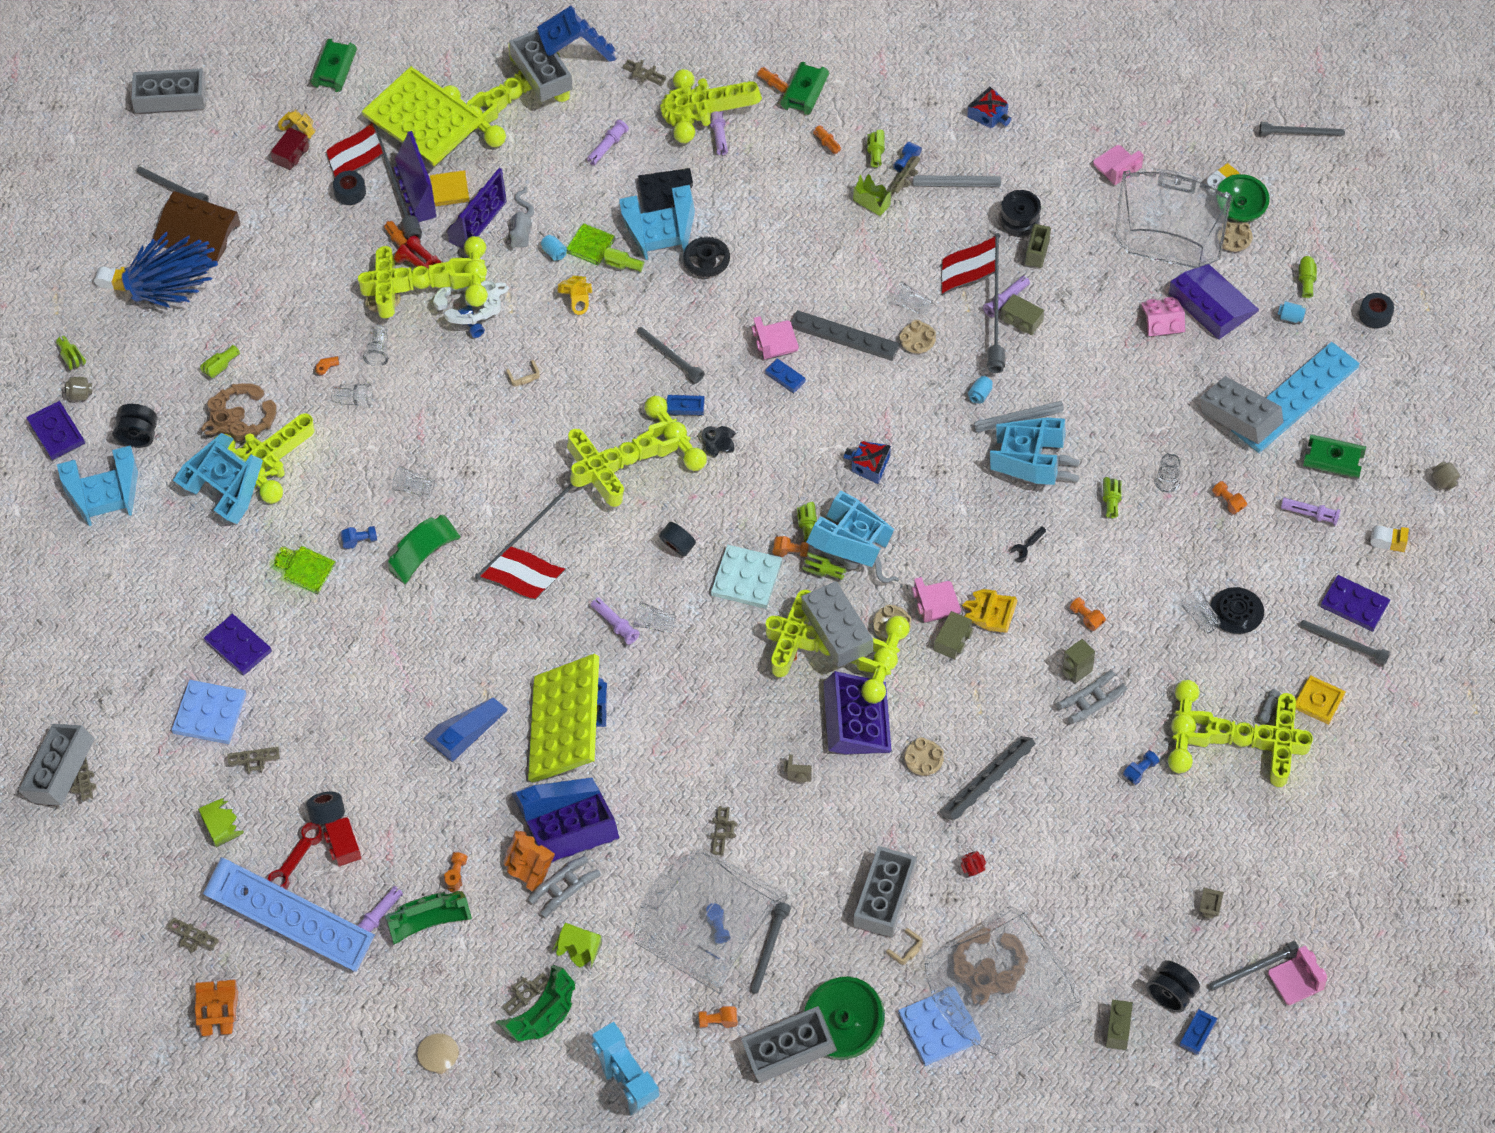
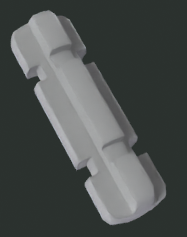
(1268, 707)

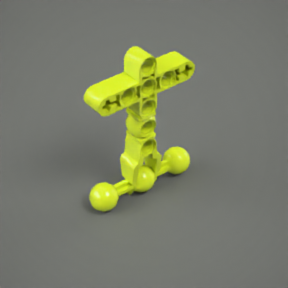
(497, 100)
(454, 273)
(600, 466)
(883, 662)
(1185, 726)

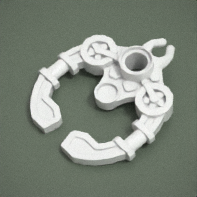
(490, 307)

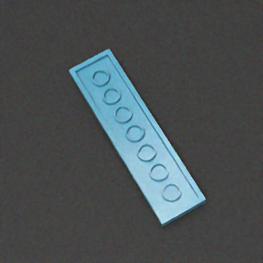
(1307, 388)

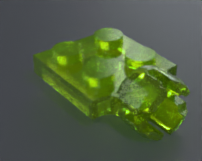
(304, 567)

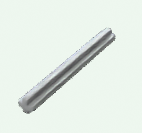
(941, 180)
(1021, 415)

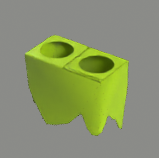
(866, 193)
(219, 822)
(579, 943)

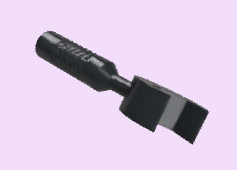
(1023, 548)

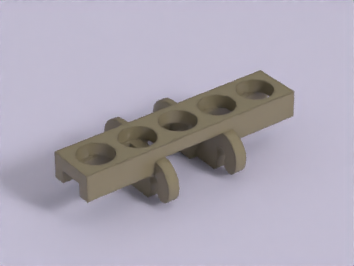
(648, 73)
(907, 172)
(246, 754)
(82, 778)
(722, 836)
(198, 942)
(524, 1001)

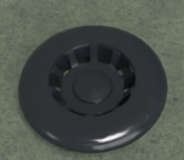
(1239, 604)

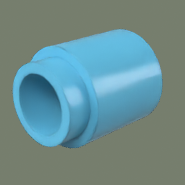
(553, 247)
(1291, 312)
(980, 389)

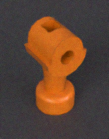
(1235, 502)
(783, 545)
(1091, 619)
(453, 877)
(726, 1016)

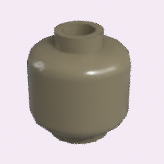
(78, 388)
(1445, 475)

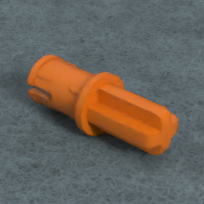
(772, 79)
(827, 139)
(396, 235)

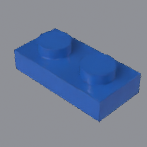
(785, 375)
(685, 405)
(1198, 1032)

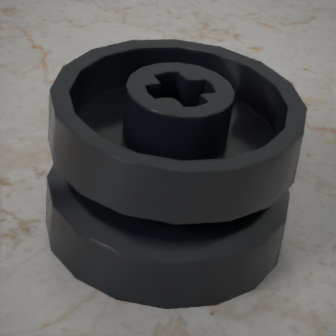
(1020, 212)
(135, 425)
(1172, 986)

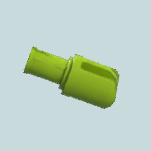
(876, 146)
(622, 260)
(1307, 275)
(70, 353)
(219, 361)
(1112, 495)
(806, 518)
(826, 567)

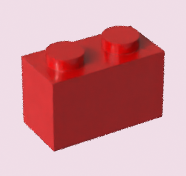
(343, 842)

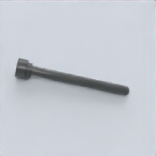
(1266, 128)
(171, 185)
(695, 373)
(1380, 656)
(781, 911)
(1288, 951)

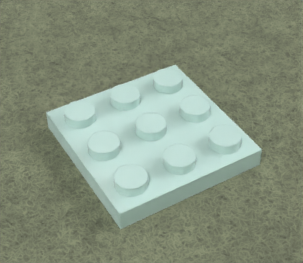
(746, 576)

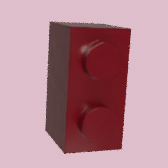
(290, 148)

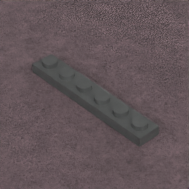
(845, 335)
(988, 777)

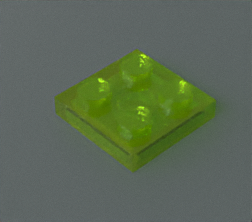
(590, 244)

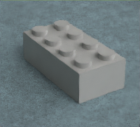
(543, 72)
(168, 90)
(1241, 410)
(837, 624)
(56, 764)
(885, 891)
(788, 1044)

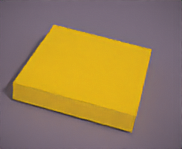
(450, 188)
(1319, 699)

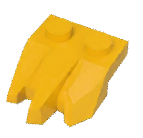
(991, 610)

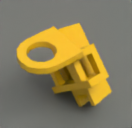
(302, 121)
(578, 291)

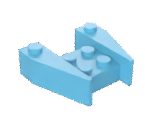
(660, 227)
(1023, 447)
(224, 472)
(102, 491)
(854, 534)
(621, 1065)

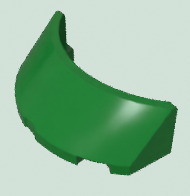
(419, 545)
(427, 912)
(546, 1012)

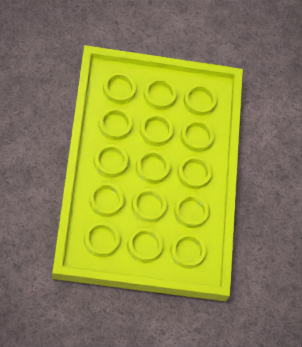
(427, 110)
(564, 718)

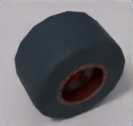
(349, 187)
(1376, 310)
(677, 538)
(325, 807)

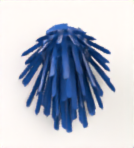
(155, 277)

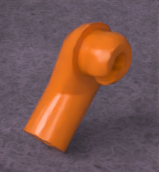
(325, 363)

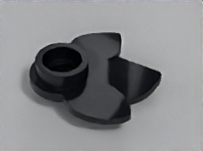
(720, 441)

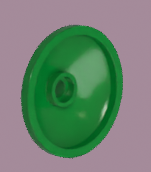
(1248, 192)

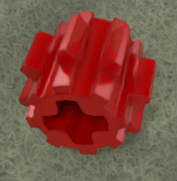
(973, 863)

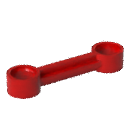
(297, 854)

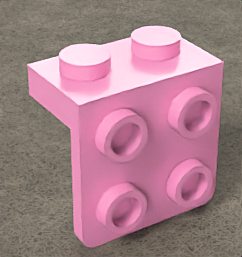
(1116, 161)
(1164, 316)
(774, 338)
(935, 600)
(1298, 977)

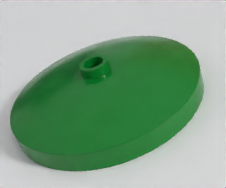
(851, 1000)

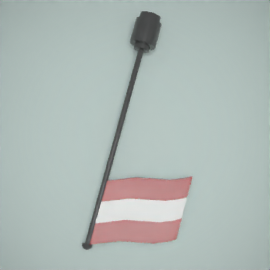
(361, 151)
(972, 266)
(521, 570)

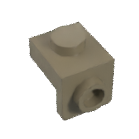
(796, 772)
(1210, 903)

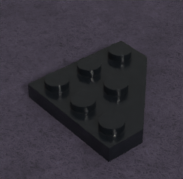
(657, 188)

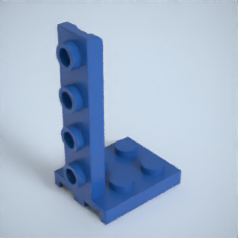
(568, 27)

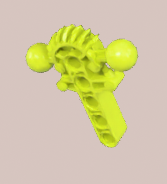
(685, 105)
(271, 490)

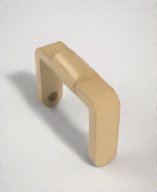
(526, 379)
(911, 953)

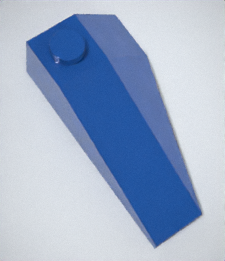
(462, 730)
(548, 797)

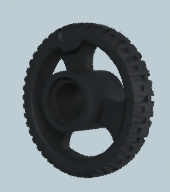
(706, 256)

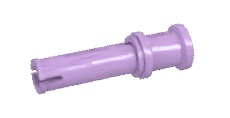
(718, 124)
(612, 137)
(1015, 288)
(1320, 512)
(620, 626)
(371, 919)

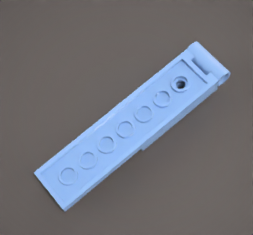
(289, 914)

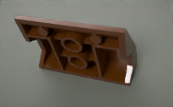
(200, 220)

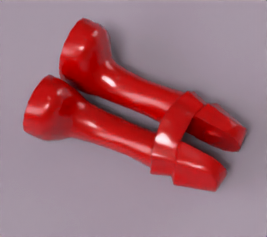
(413, 244)

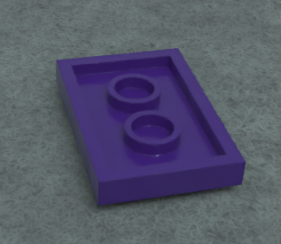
(55, 430)
(1355, 603)
(237, 644)

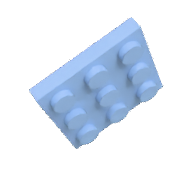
(209, 712)
(931, 1031)

